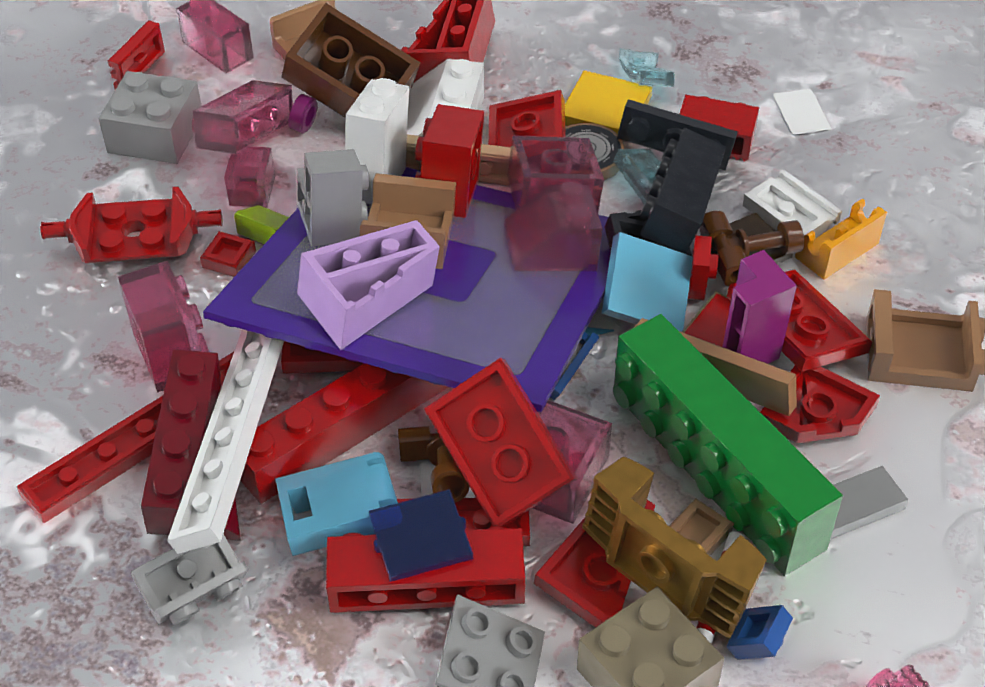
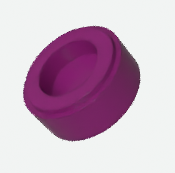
(303, 113)

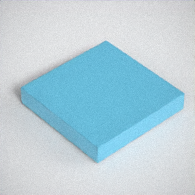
(646, 281)

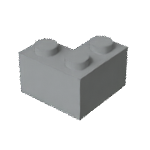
(332, 195)

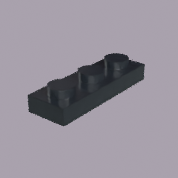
(655, 127)

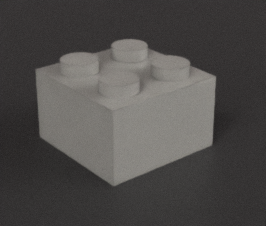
(150, 117)

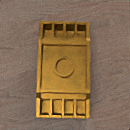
(658, 556)

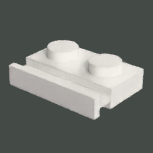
(790, 200)

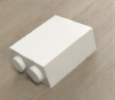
(379, 129)

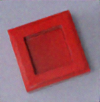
(228, 254)

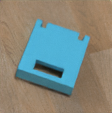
(338, 500)

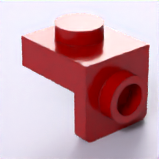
(703, 267)

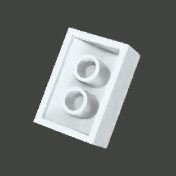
(451, 84)

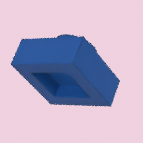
(760, 632)

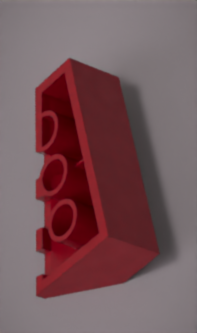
(183, 419)

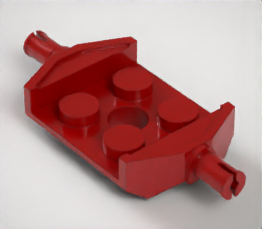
(103, 228)

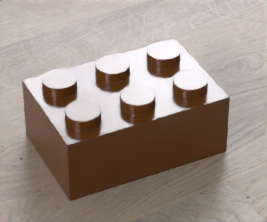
(339, 59)

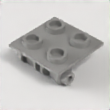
(488, 649)

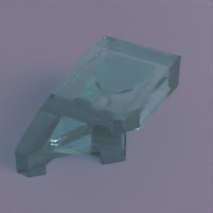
(644, 69)

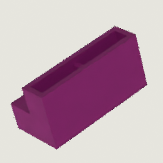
(759, 309)

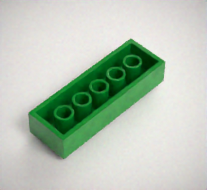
(725, 445)

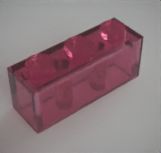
(242, 116)

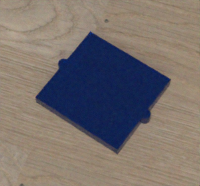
(420, 535)

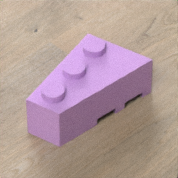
(366, 278)

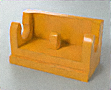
(843, 241)

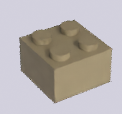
(649, 647)

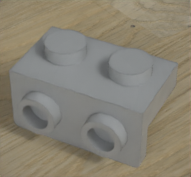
(177, 582)

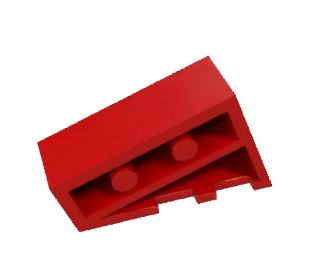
(457, 32)

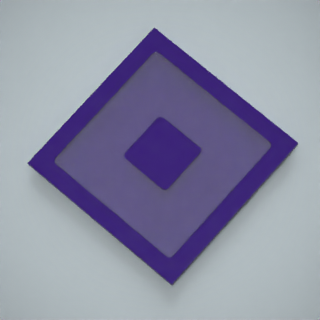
(453, 328)

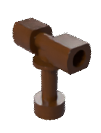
(736, 245)
(420, 444)

